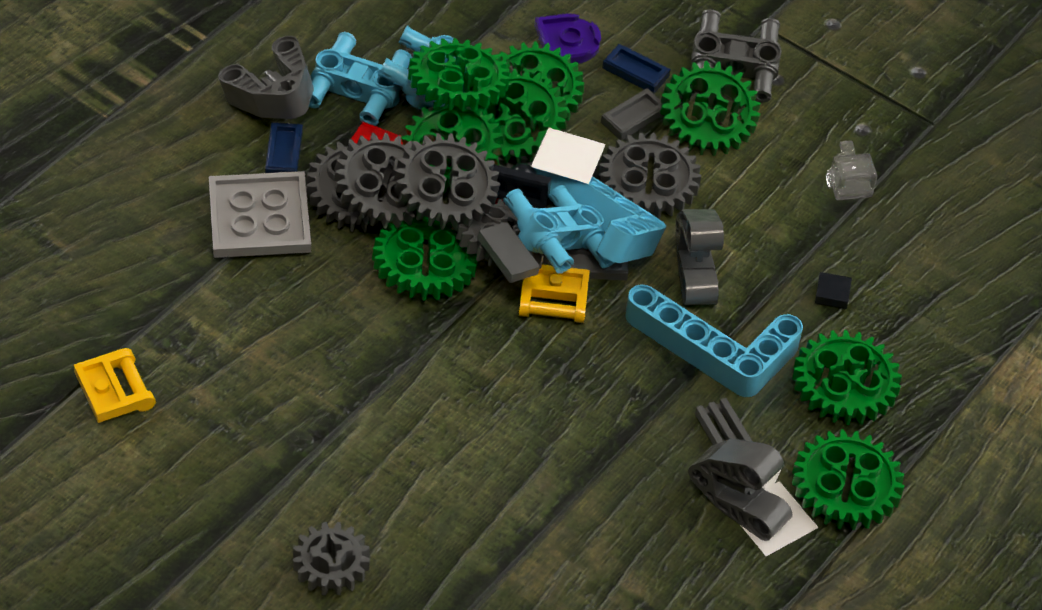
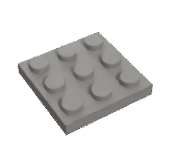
(259, 214)

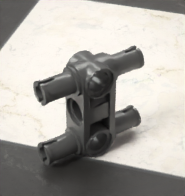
(749, 55)

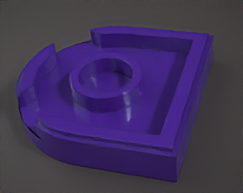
(570, 34)

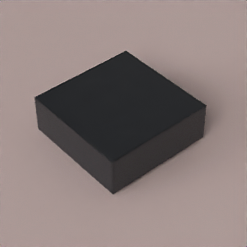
(833, 290)

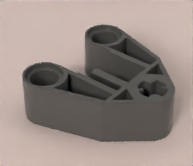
(273, 95)
(696, 235)
(733, 480)

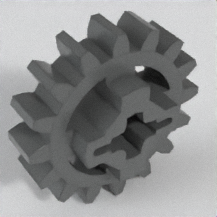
(315, 565)

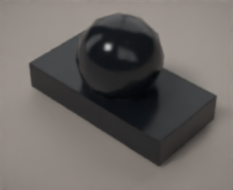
(524, 177)

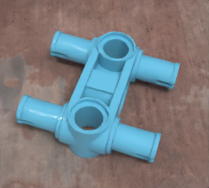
(399, 74)
(355, 78)
(558, 228)

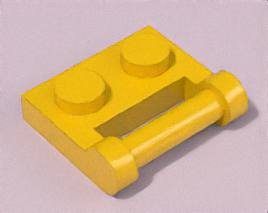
(549, 284)
(104, 390)

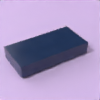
(636, 68)
(284, 148)

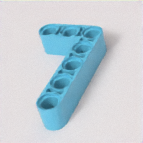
(628, 228)
(708, 349)

